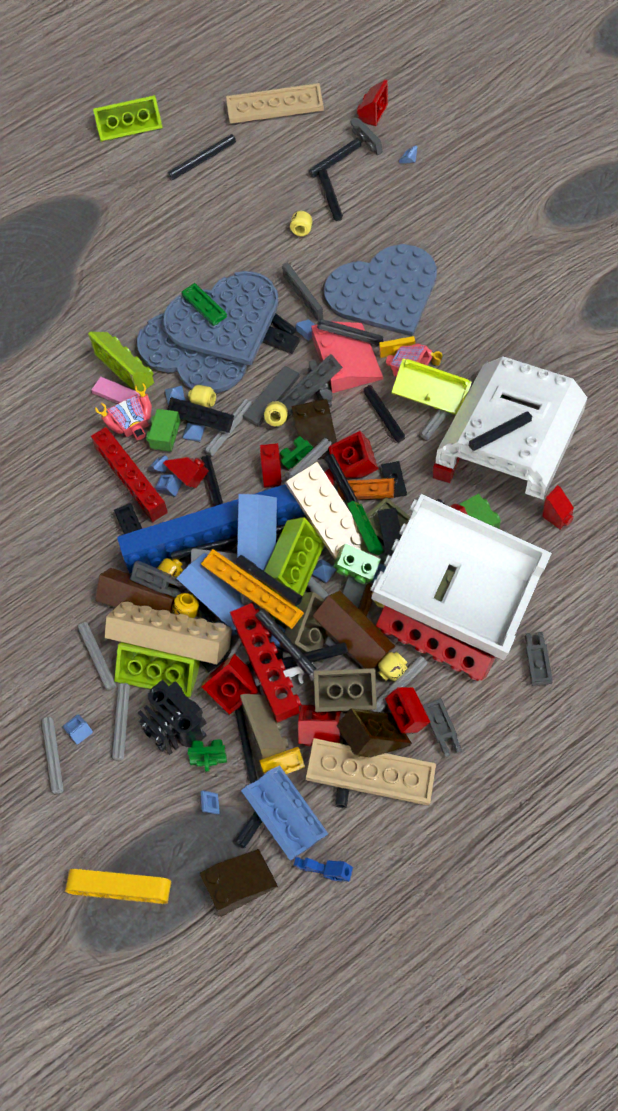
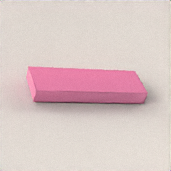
(112, 390)

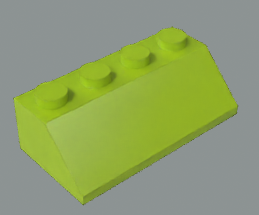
(127, 118)
(121, 360)
(295, 555)
(148, 667)

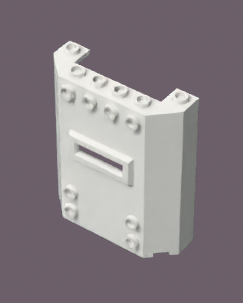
(531, 450)
(488, 588)

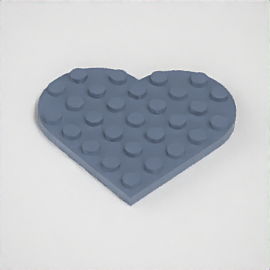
(386, 291)
(249, 306)
(192, 366)

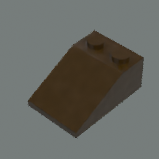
(314, 423)
(372, 733)
(238, 881)

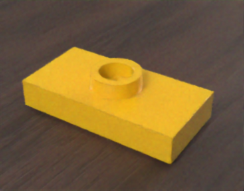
(391, 347)
(288, 760)

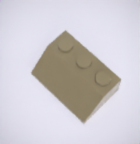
(307, 632)
(345, 690)
(263, 725)

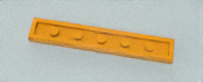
(252, 588)

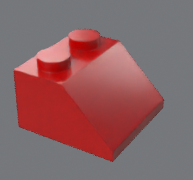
(374, 104)
(354, 455)
(230, 682)
(318, 725)

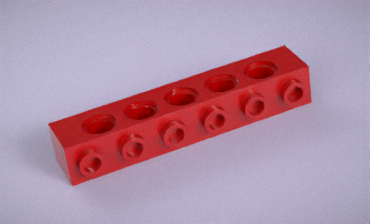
(129, 474)
(482, 659)
(281, 708)

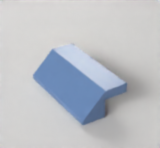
(256, 528)
(211, 590)
(284, 812)

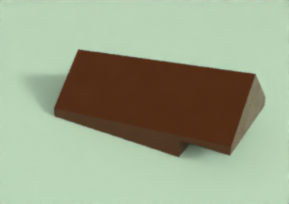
(116, 587)
(350, 626)

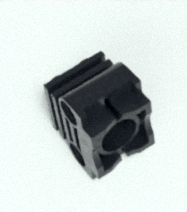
(172, 717)

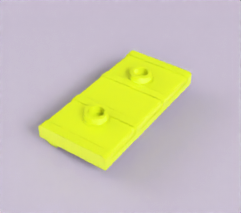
(430, 386)

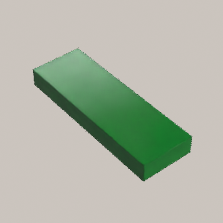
(204, 304)
(365, 528)

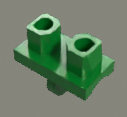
(292, 458)
(208, 755)

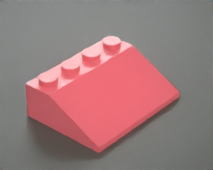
(353, 355)

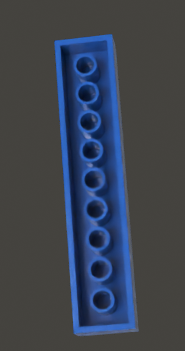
(212, 524)

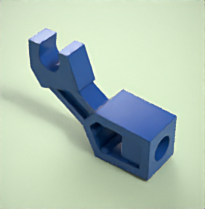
(332, 870)

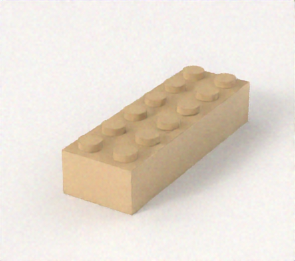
(168, 632)

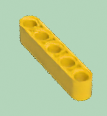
(118, 886)

